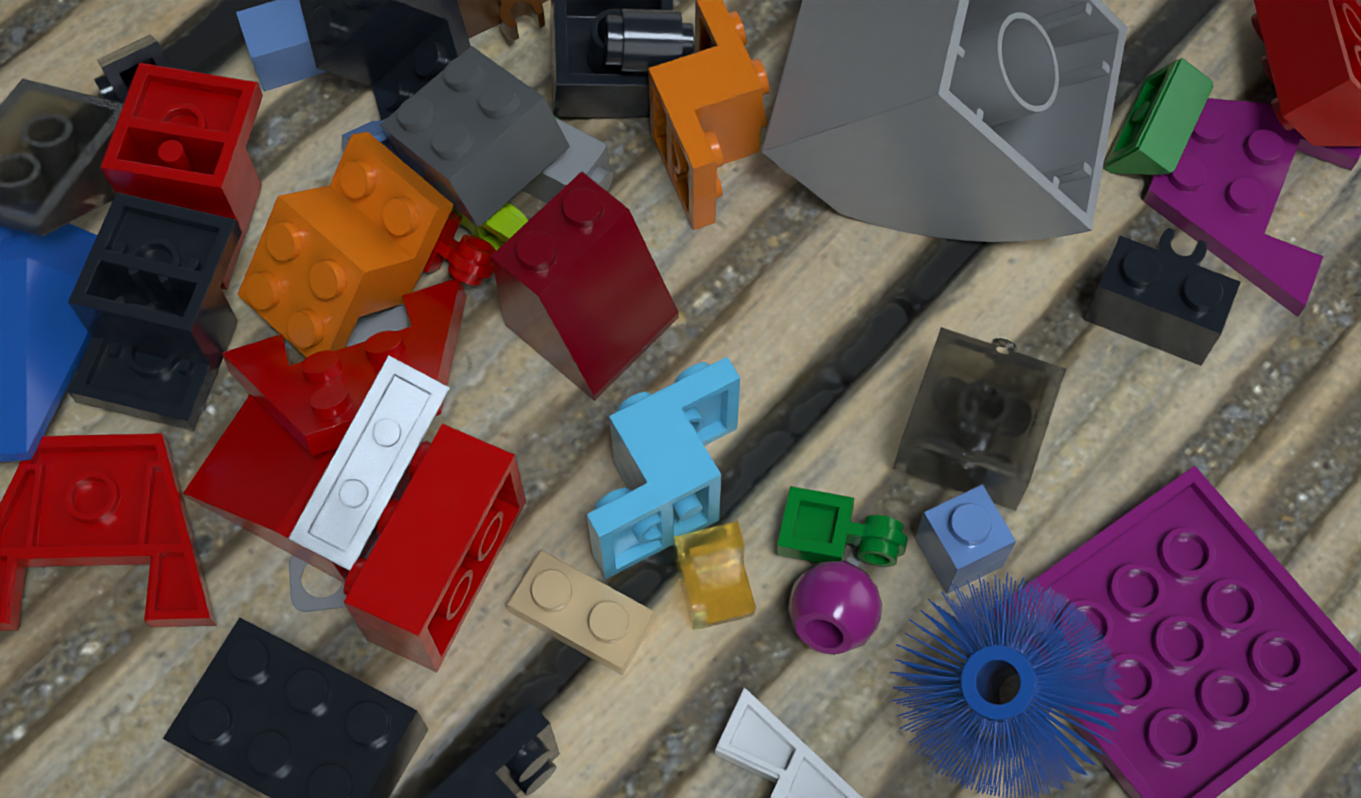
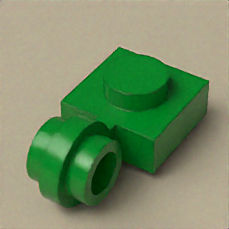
(820, 526)

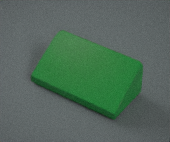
(1160, 121)

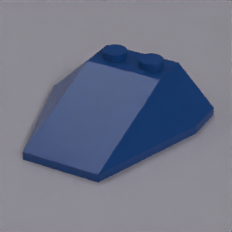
(38, 331)

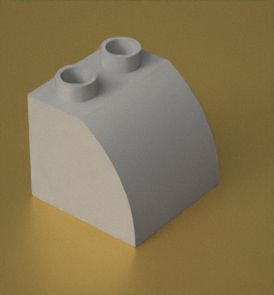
(951, 113)

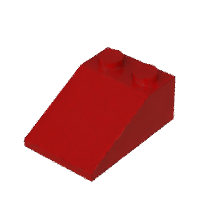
(265, 480)

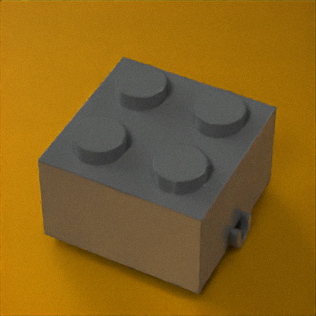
(476, 135)

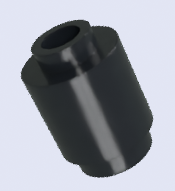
(646, 38)

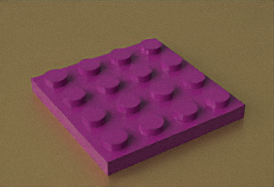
(1209, 642)

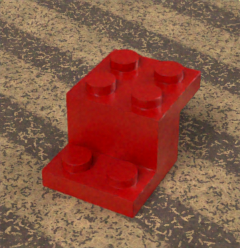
(187, 143)

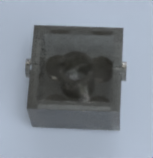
(979, 417)

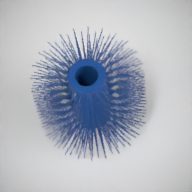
(1040, 690)

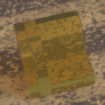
(714, 575)

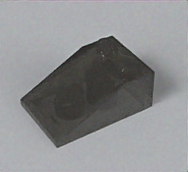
(53, 156)

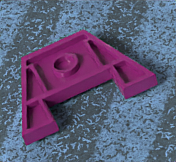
(1229, 191)

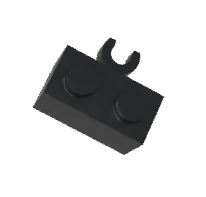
(1163, 298)

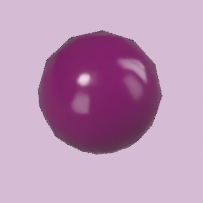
(835, 607)

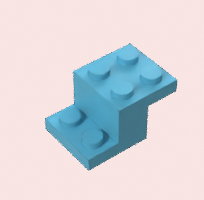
(664, 465)

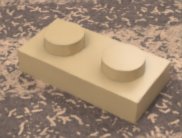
(581, 612)

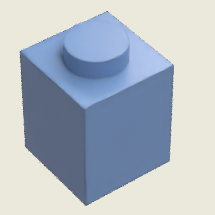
(278, 43)
(964, 538)

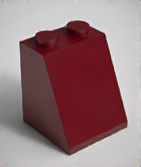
(583, 286)

